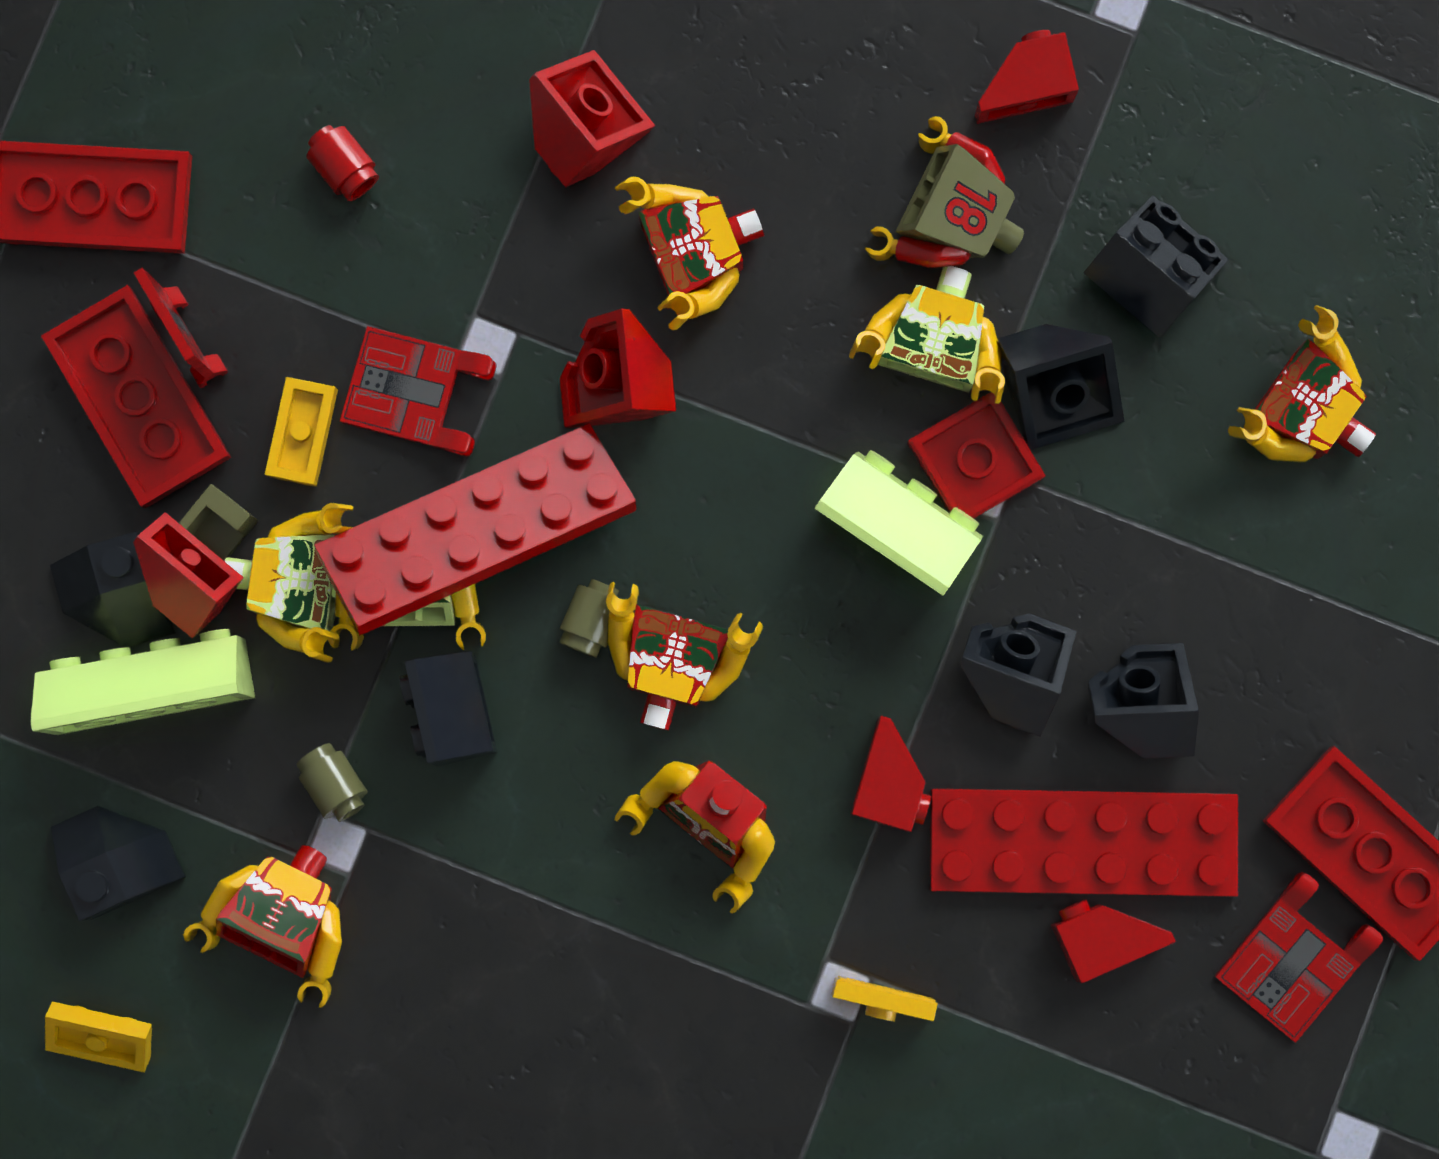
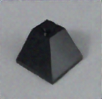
(1061, 382)

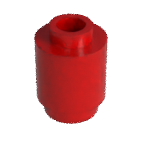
(342, 162)

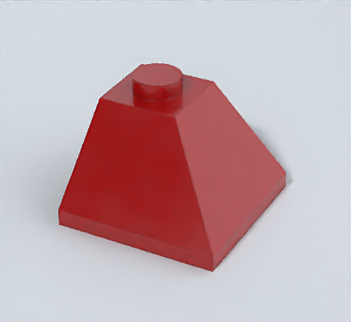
(583, 117)

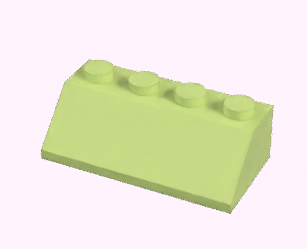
(141, 685)

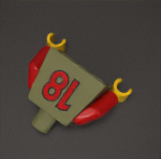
(955, 207)

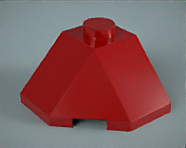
(617, 374)

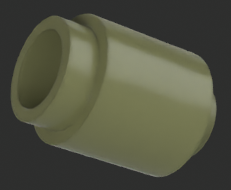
(587, 619)
(331, 782)

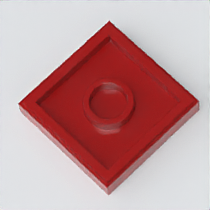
(976, 457)

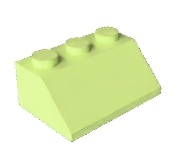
(900, 520)

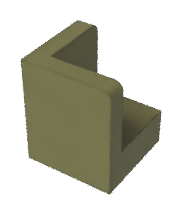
(218, 522)

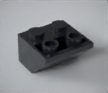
(1156, 265)
(448, 708)

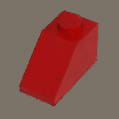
(1031, 79)
(184, 575)
(891, 782)
(1104, 939)

